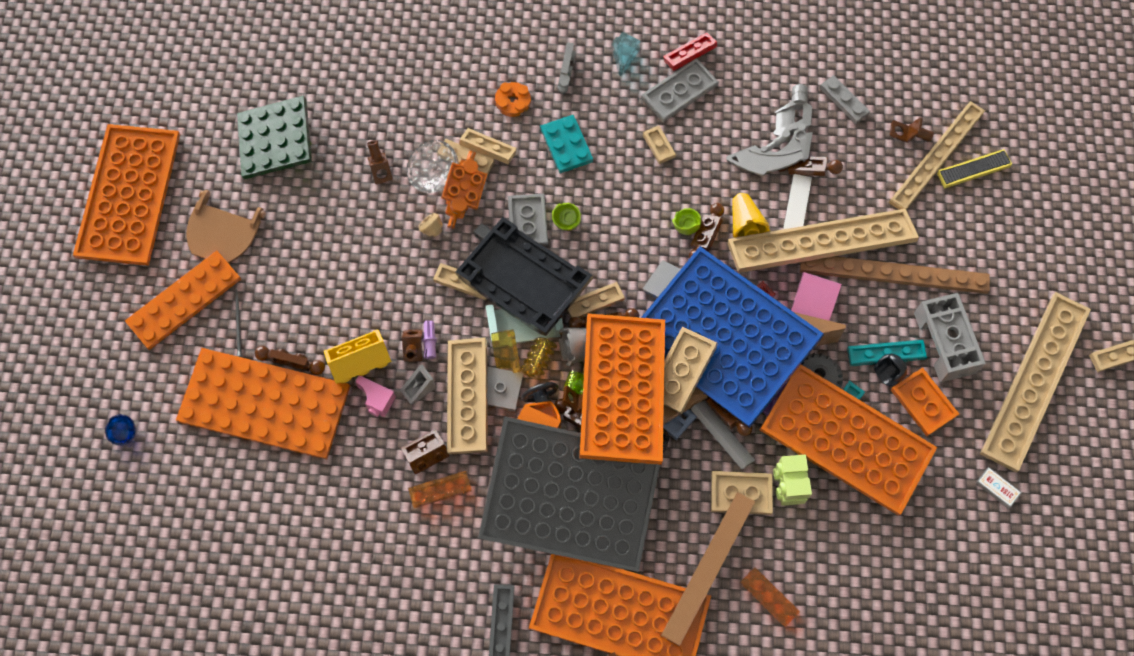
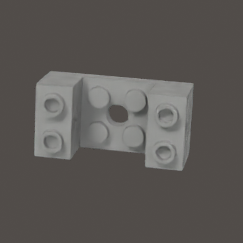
(957, 355)

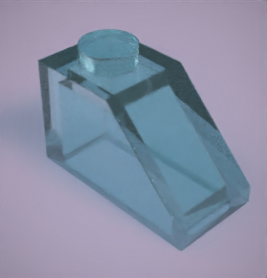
(624, 51)

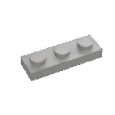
(844, 99)

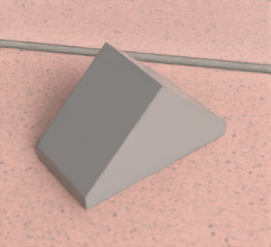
(418, 385)

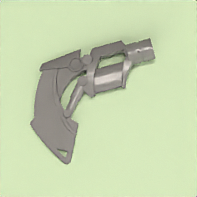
(763, 160)

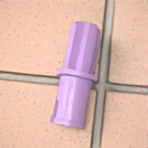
(429, 340)

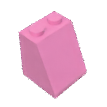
(816, 296)

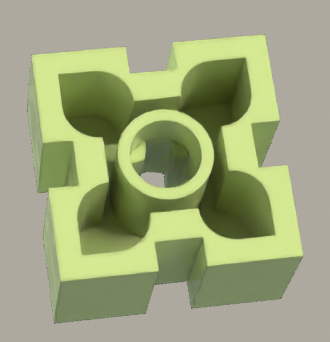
(792, 479)

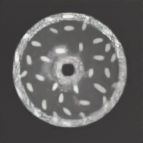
(426, 161)

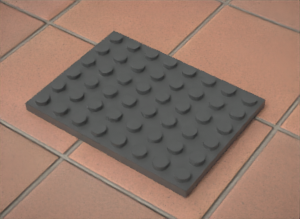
(563, 503)

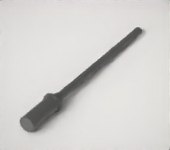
(239, 353)

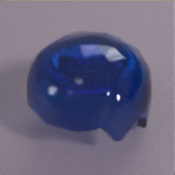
(120, 430)

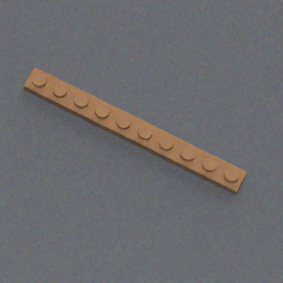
(898, 274)

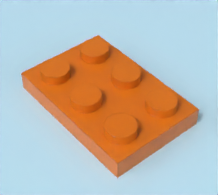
(924, 401)

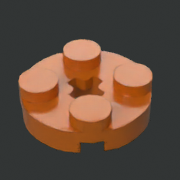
(515, 90)

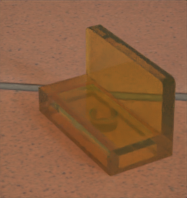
(505, 350)

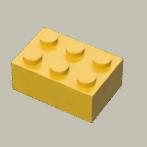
(357, 357)

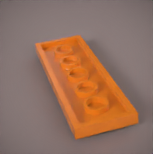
(182, 300)

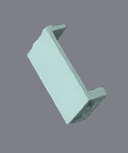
(501, 320)

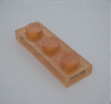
(439, 489)
(769, 596)

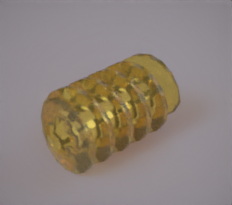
(537, 356)

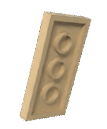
(685, 367)

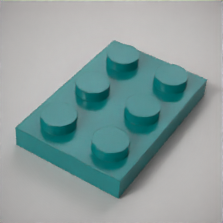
(566, 144)

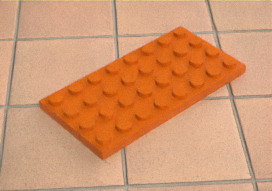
(127, 195)
(623, 389)
(263, 403)
(849, 439)
(611, 609)

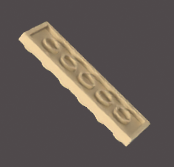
(467, 396)

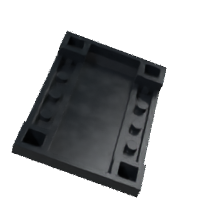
(523, 277)

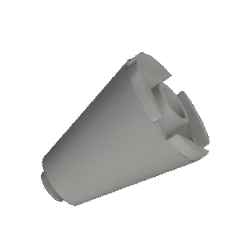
(572, 344)

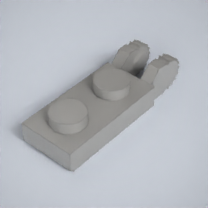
(566, 69)

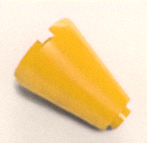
(747, 217)

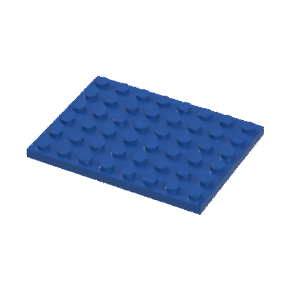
(755, 333)

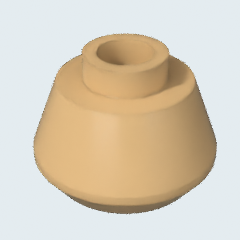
(431, 225)

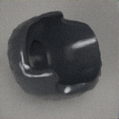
(891, 369)

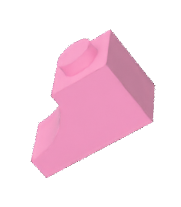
(378, 397)

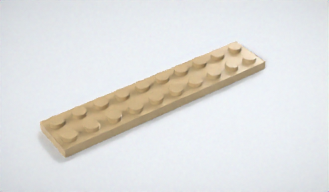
(822, 240)
(1035, 382)

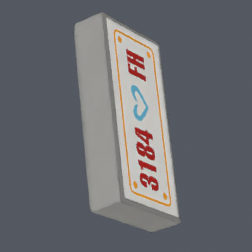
(998, 487)

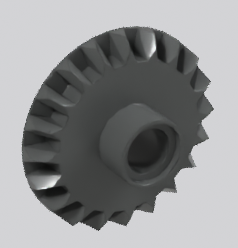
(825, 366)

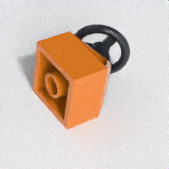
(543, 410)

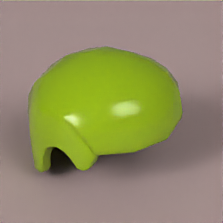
(566, 216)
(687, 221)

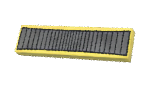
(974, 168)

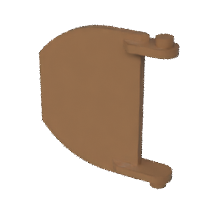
(219, 230)

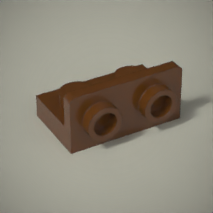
(425, 451)

